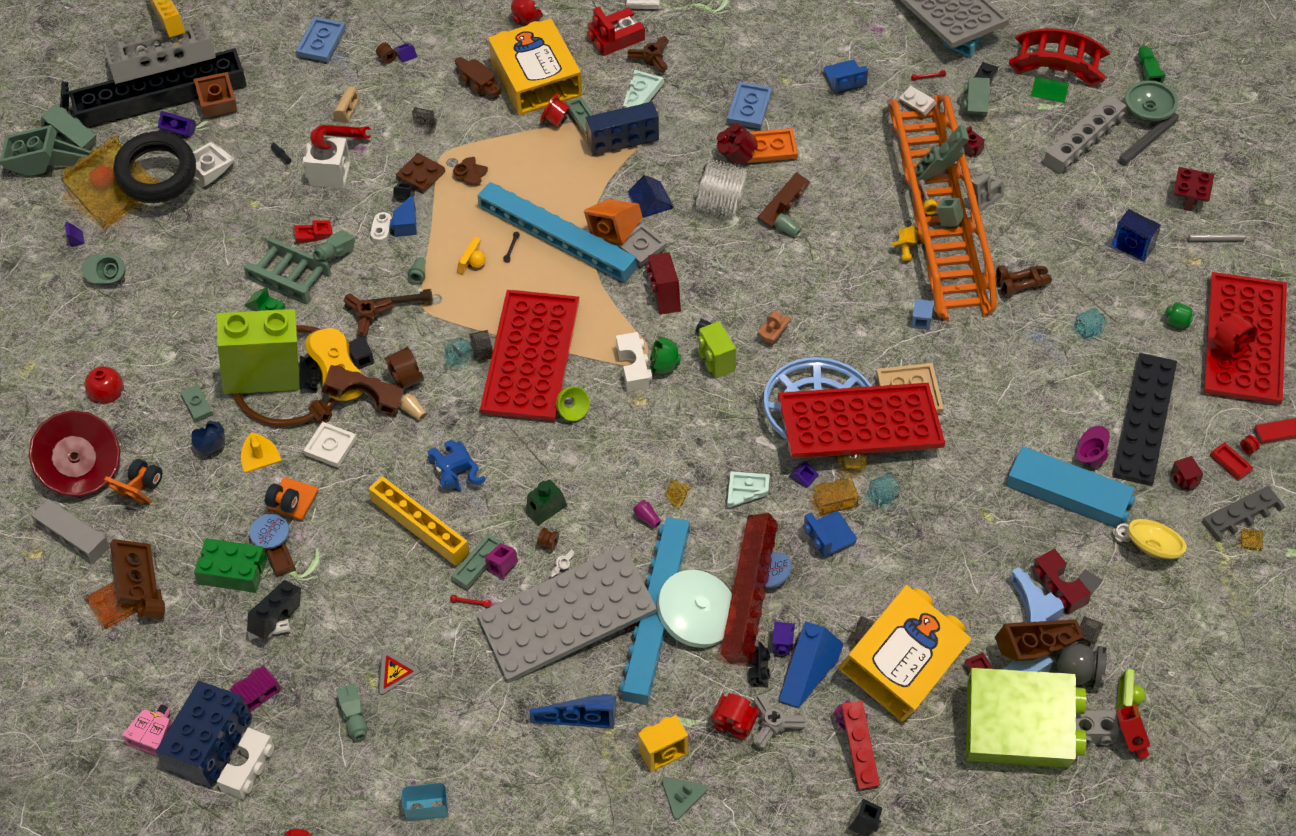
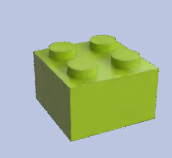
(716, 350)

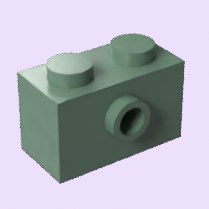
(977, 96)

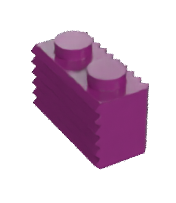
(256, 687)

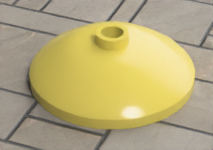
(1156, 539)

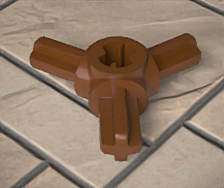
(651, 54)
(366, 311)

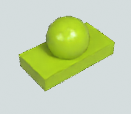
(1128, 691)

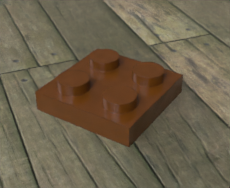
(420, 172)

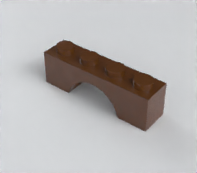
(385, 396)

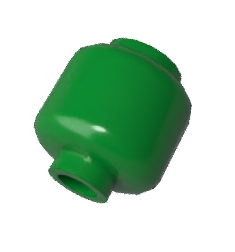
(1179, 315)

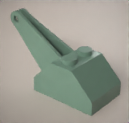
(36, 149)

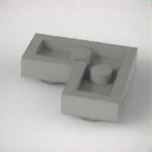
(987, 192)

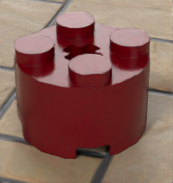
(736, 144)

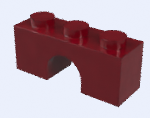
(1072, 594)

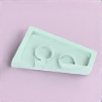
(642, 88)

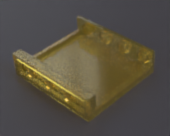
(95, 186)

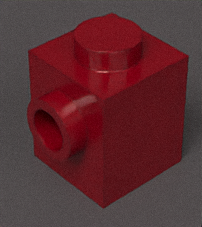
(1186, 473)

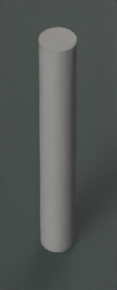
(1216, 237)

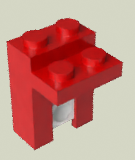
(614, 31)

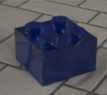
(1136, 235)

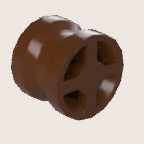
(386, 53)
(548, 539)

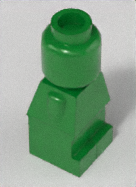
(1150, 66)

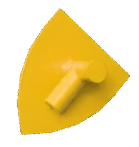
(258, 453)

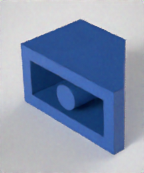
(404, 219)

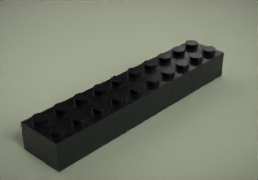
(115, 101)

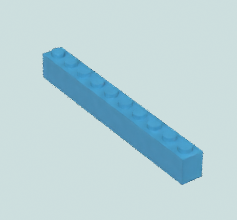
(557, 232)
(651, 632)

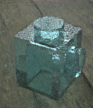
(1090, 323)
(884, 489)

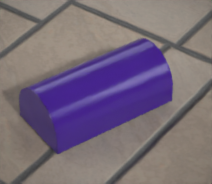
(176, 124)

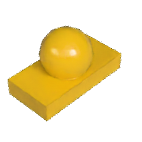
(471, 256)

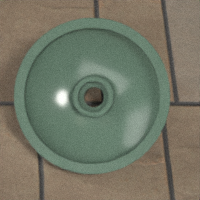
(1151, 100)

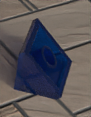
(650, 196)

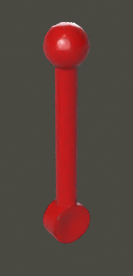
(942, 73)
(487, 603)

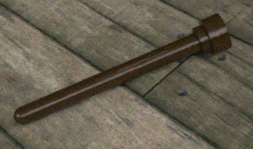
(424, 296)

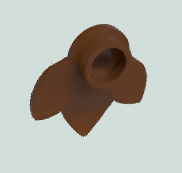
(469, 171)

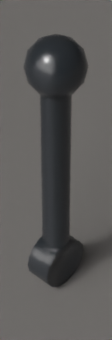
(506, 258)

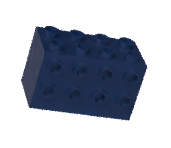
(204, 733)

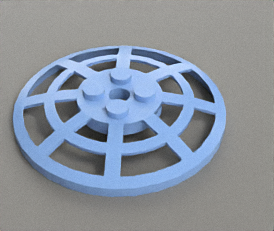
(817, 380)

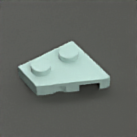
(746, 487)

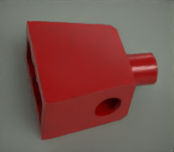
(1134, 730)

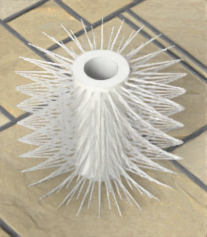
(720, 188)

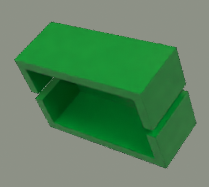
(230, 565)

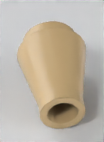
(412, 406)

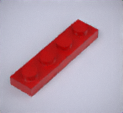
(860, 744)

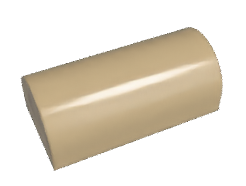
(346, 105)

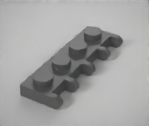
(1242, 511)

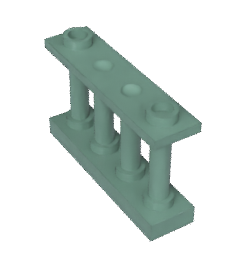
(287, 285)

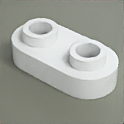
(381, 228)

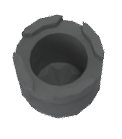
(1083, 662)

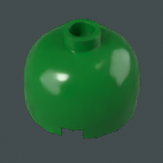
(664, 356)

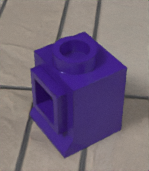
(783, 638)

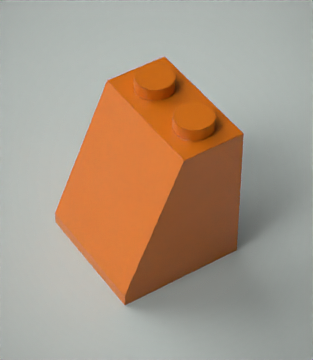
(613, 220)

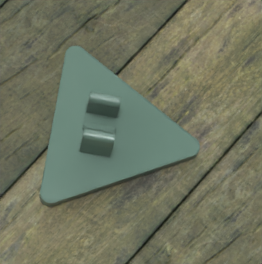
(682, 794)

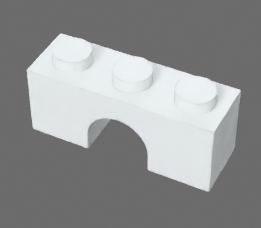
(631, 348)
(239, 779)

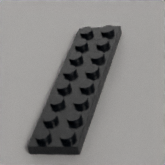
(1145, 419)

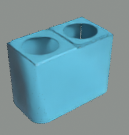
(420, 794)

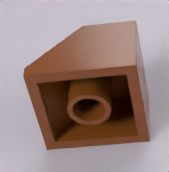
(215, 95)

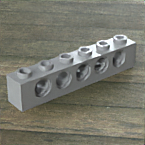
(1085, 134)

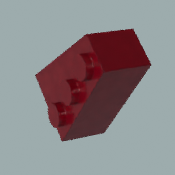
(664, 282)

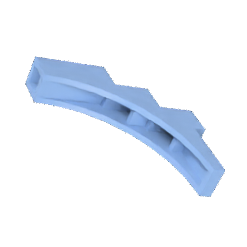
(1037, 609)

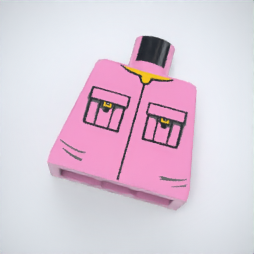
(148, 730)

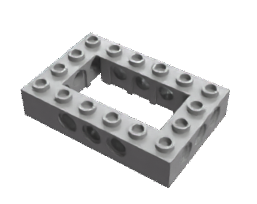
(125, 59)

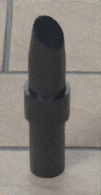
(280, 153)

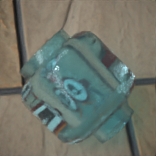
(458, 351)

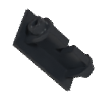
(308, 374)
(761, 672)

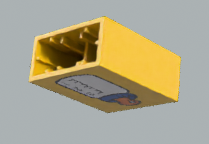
(534, 66)
(905, 652)

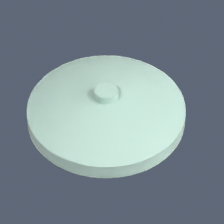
(694, 608)

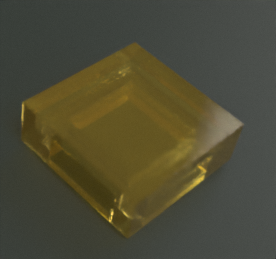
(1251, 539)

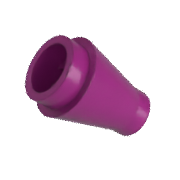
(646, 513)

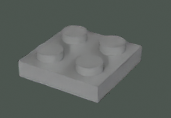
(643, 243)

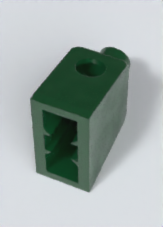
(544, 502)

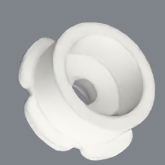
(1122, 528)

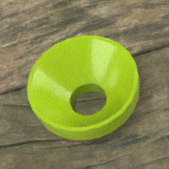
(579, 406)

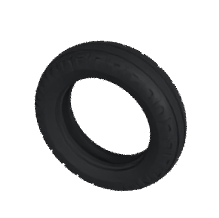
(159, 191)

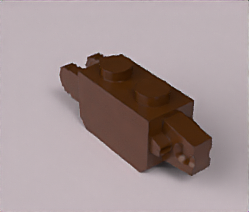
(477, 77)

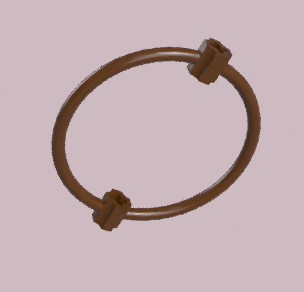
(318, 409)

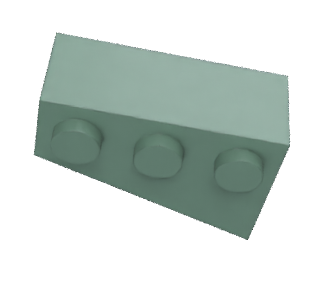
(68, 128)

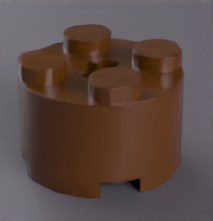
(404, 368)

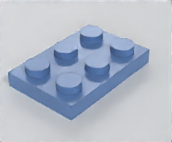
(320, 39)
(749, 105)

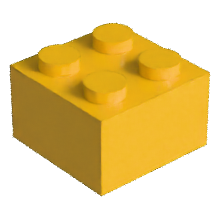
(663, 743)

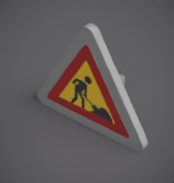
(394, 671)

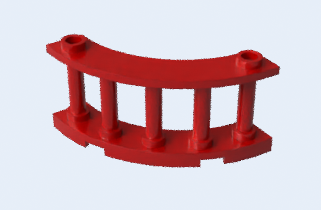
(1059, 60)

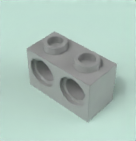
(1094, 721)

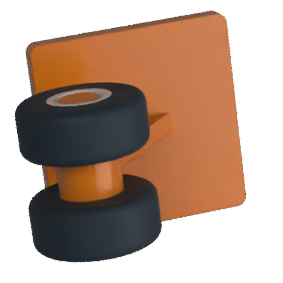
(140, 475)
(290, 498)

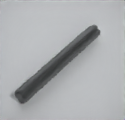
(1148, 138)

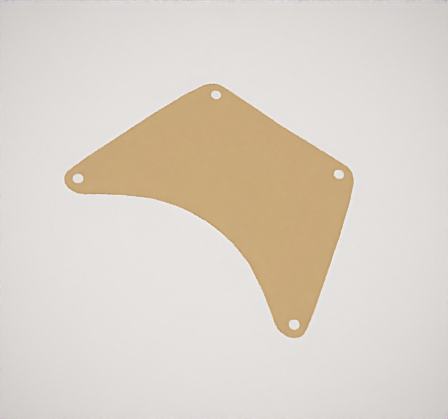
(555, 173)

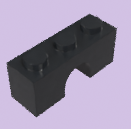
(264, 615)

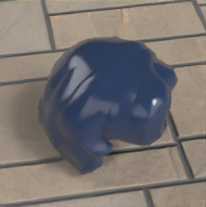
(208, 440)

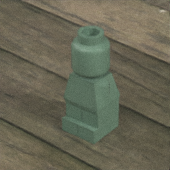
(336, 245)
(352, 711)

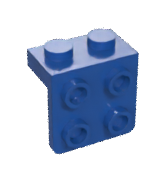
(846, 75)
(829, 533)

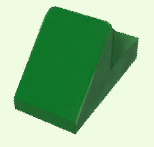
(262, 301)

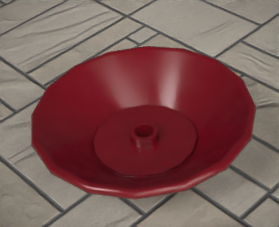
(74, 434)

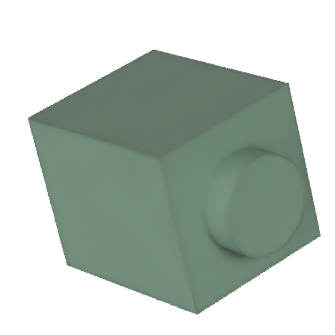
(950, 212)

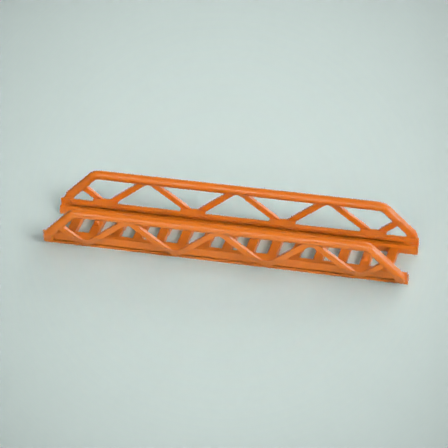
(981, 280)

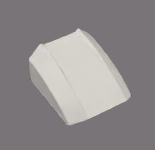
(210, 163)

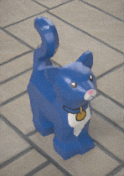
(453, 463)

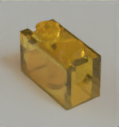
(835, 496)

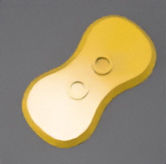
(332, 348)

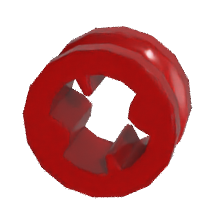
(1249, 444)

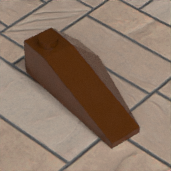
(1036, 639)

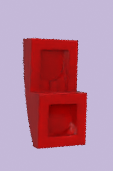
(309, 233)

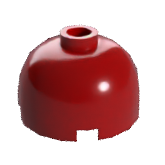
(525, 11)
(103, 385)

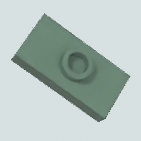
(196, 403)

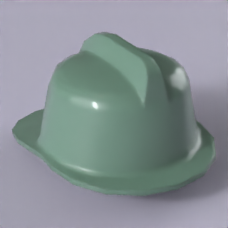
(103, 268)

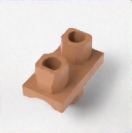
(773, 327)

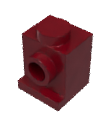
(975, 144)

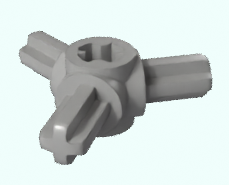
(773, 728)

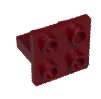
(1193, 186)

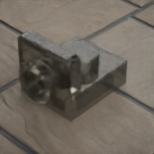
(424, 118)

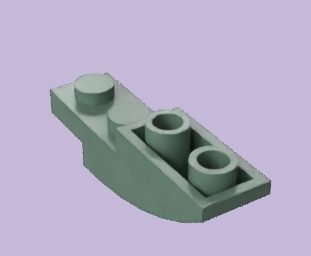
(942, 158)

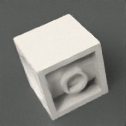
(329, 166)

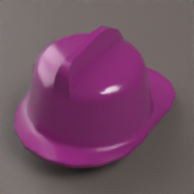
(1093, 446)

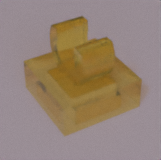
(677, 492)

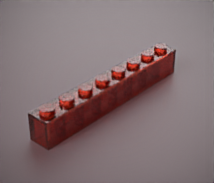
(749, 588)

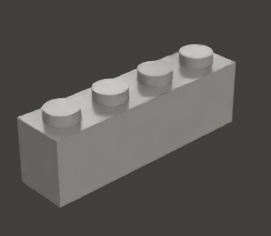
(71, 531)

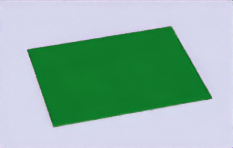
(1050, 89)

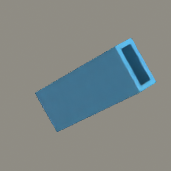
(1071, 487)

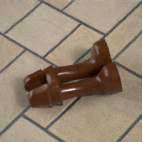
(1037, 278)

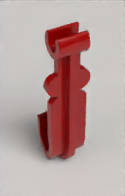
(338, 131)

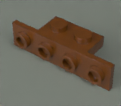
(784, 199)

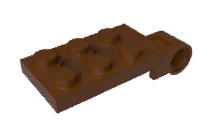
(133, 591)

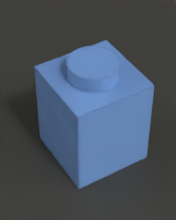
(922, 314)

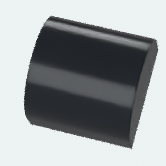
(403, 191)

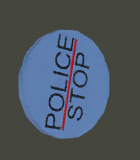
(269, 531)
(778, 570)

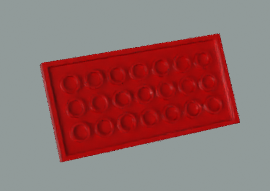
(530, 355)
(1260, 370)
(860, 420)

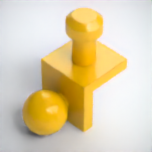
(907, 237)

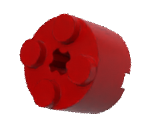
(1234, 335)
(734, 715)

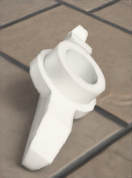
(562, 563)

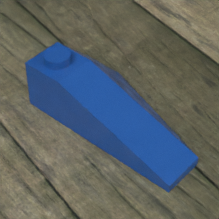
(813, 658)
(590, 711)

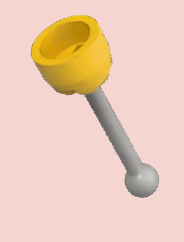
(929, 202)

